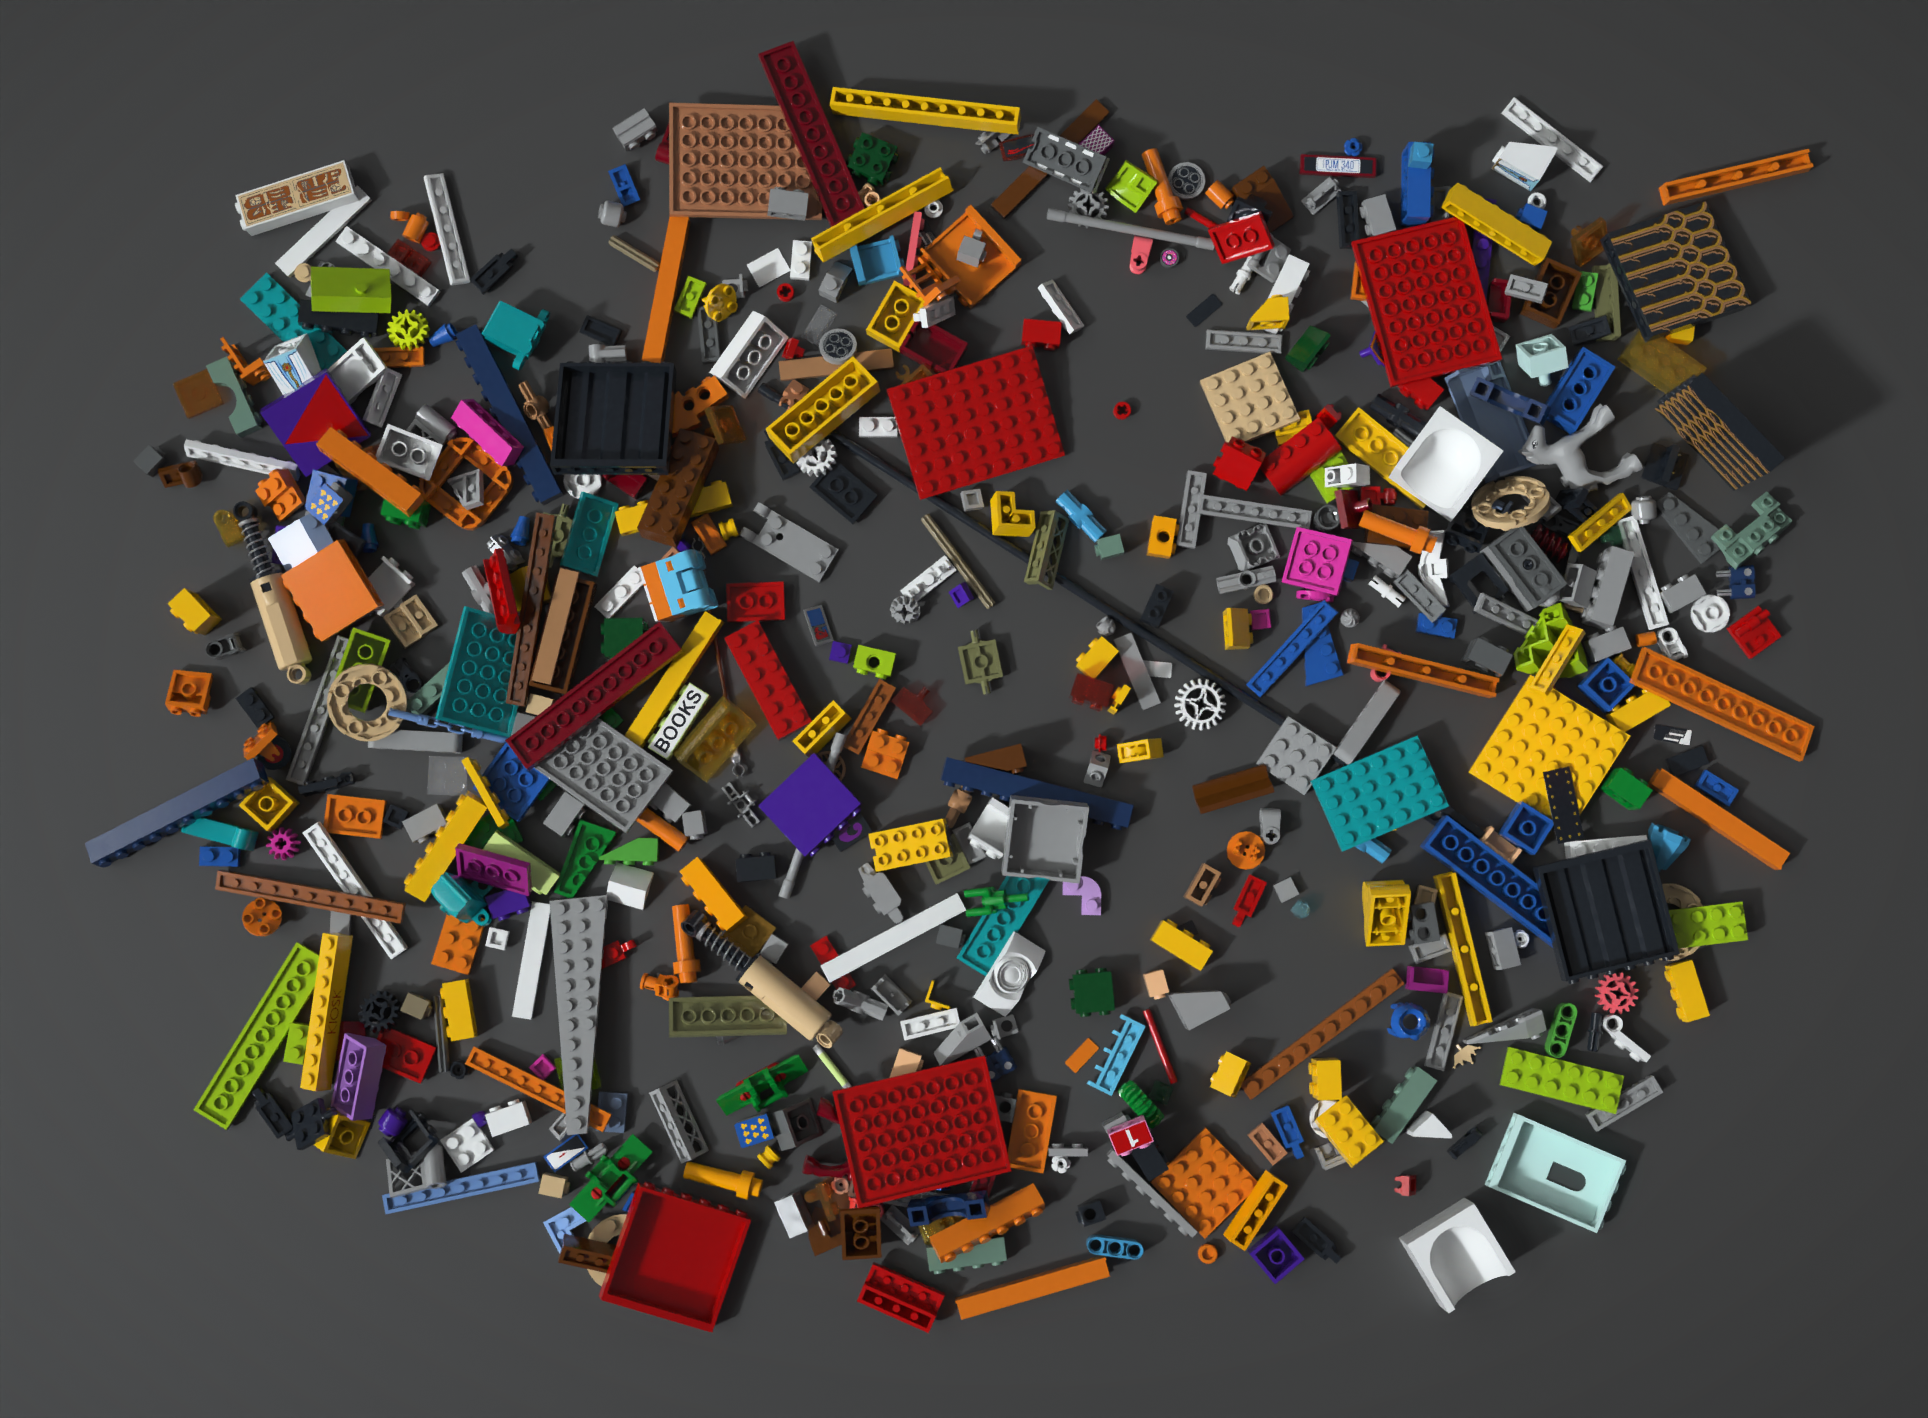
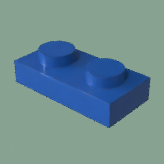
(1442, 627)
(1716, 788)
(219, 856)

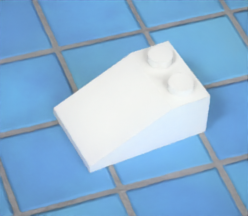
(408, 452)

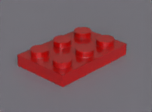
(1241, 237)
(755, 602)
(406, 1054)

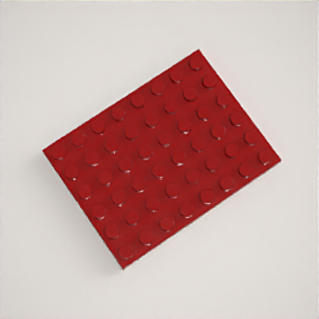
(1426, 301)
(975, 422)
(921, 1131)

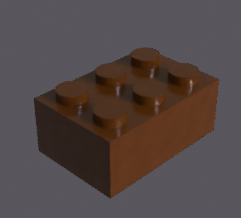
(1561, 286)
(1406, 516)

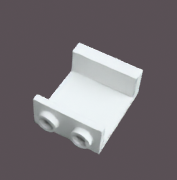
(390, 584)
(990, 829)

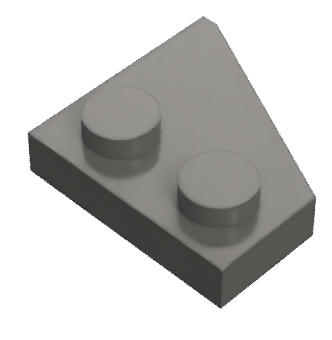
(469, 488)

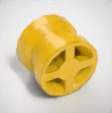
(728, 529)
(769, 1156)

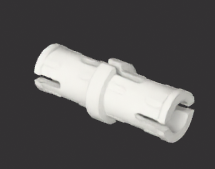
(1242, 277)
(1386, 591)

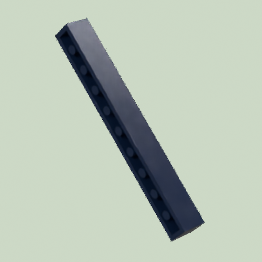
(508, 413)
(1005, 784)
(177, 813)

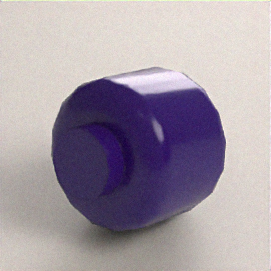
(392, 1122)

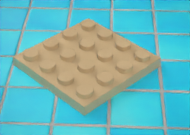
(1250, 399)

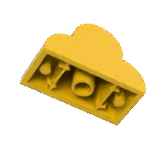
(1385, 912)

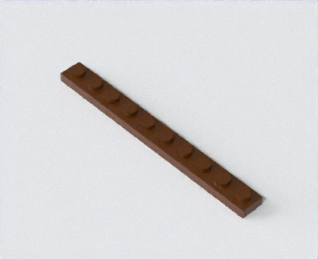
(531, 609)

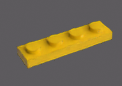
(1600, 522)
(1557, 660)
(482, 785)

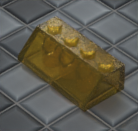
(714, 739)

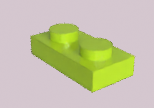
(690, 297)

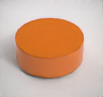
(399, 216)
(1207, 1253)

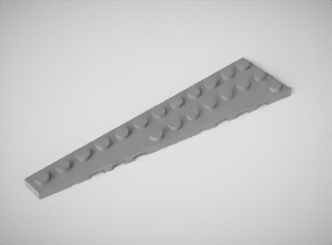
(578, 956)

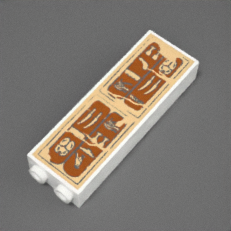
(296, 198)

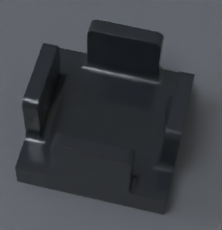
(1250, 206)

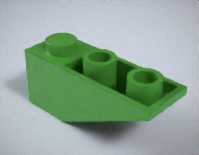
(637, 850)

